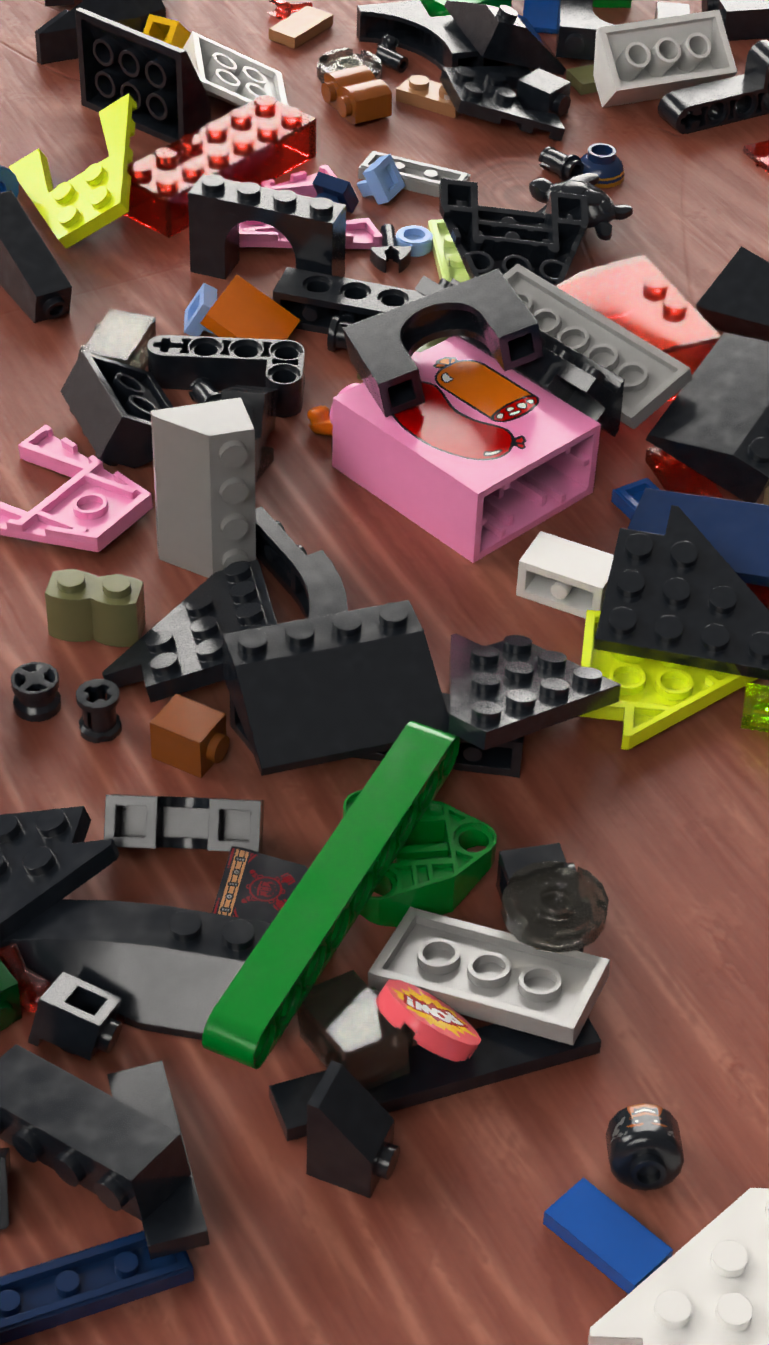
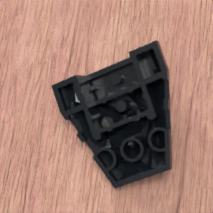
(506, 237)

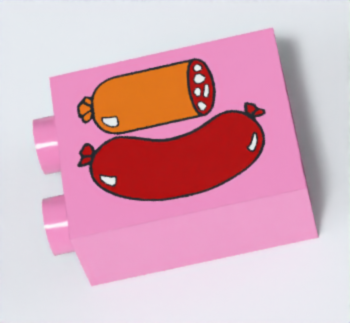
(474, 458)

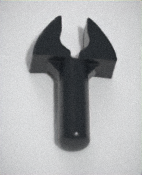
(390, 250)

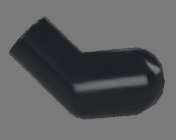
(388, 55)

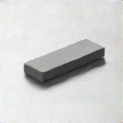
(417, 175)

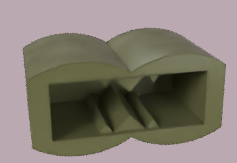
(95, 608)

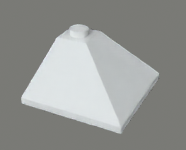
(231, 74)

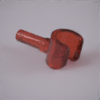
(285, 8)

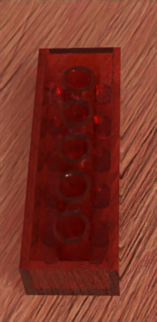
(243, 146)

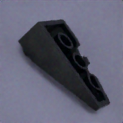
(58, 37)

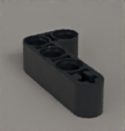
(721, 100)
(231, 362)

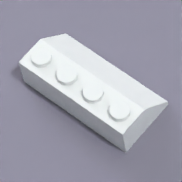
(660, 56)

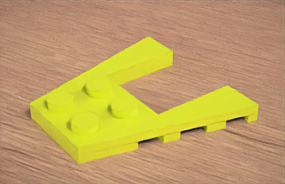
(95, 195)

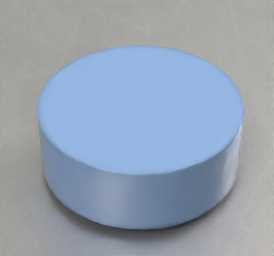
(417, 237)

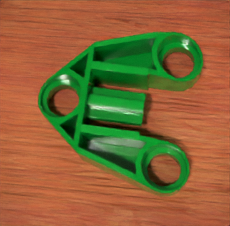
(433, 865)

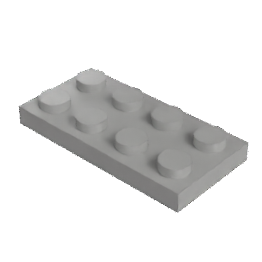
(493, 975)

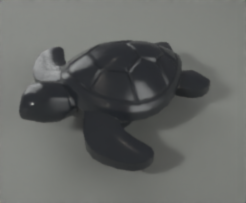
(600, 206)

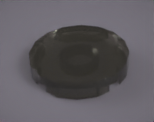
(344, 58)
(554, 907)

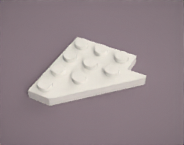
(706, 1291)

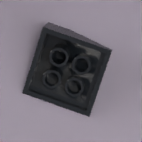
(504, 35)

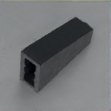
(28, 266)
(739, 297)

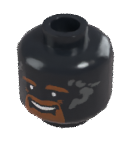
(643, 1142)

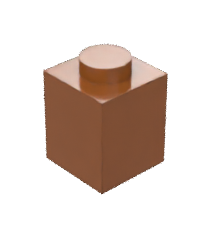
(189, 736)

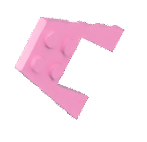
(359, 232)
(82, 512)

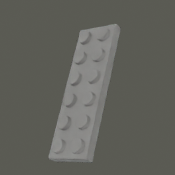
(648, 371)

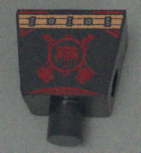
(256, 885)

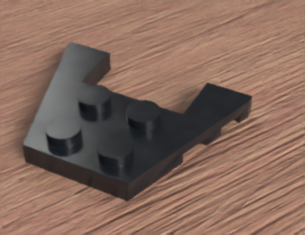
(488, 95)

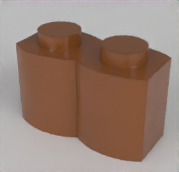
(357, 94)

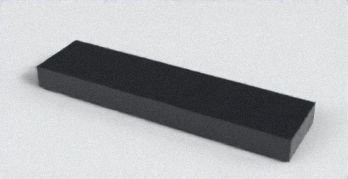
(179, 1220)

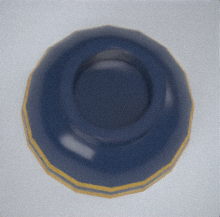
(603, 161)

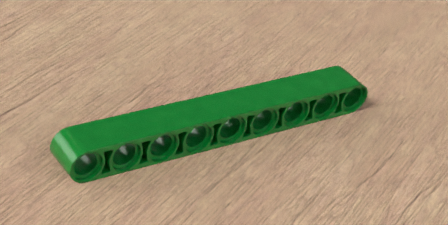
(330, 897)

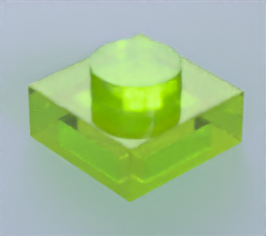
(755, 707)

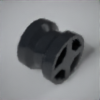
(36, 691)

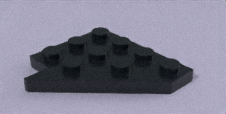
(517, 690)

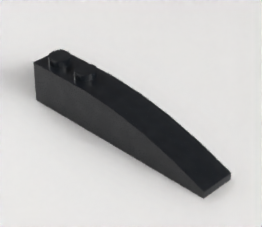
(157, 958)

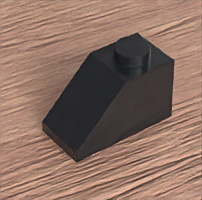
(348, 1134)

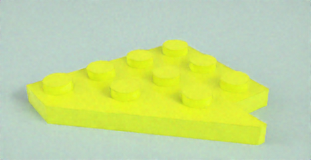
(652, 691)

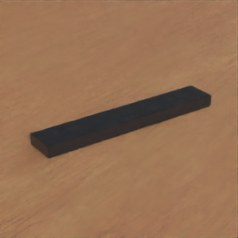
(499, 1056)

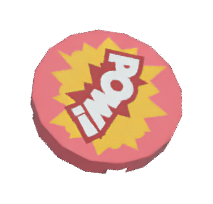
(433, 1021)

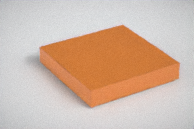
(248, 313)

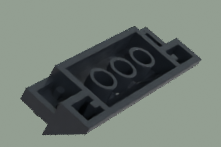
(562, 373)

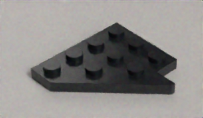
(682, 604)
(187, 644)
(45, 861)

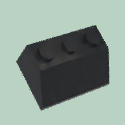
(114, 408)

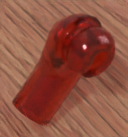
(30, 984)

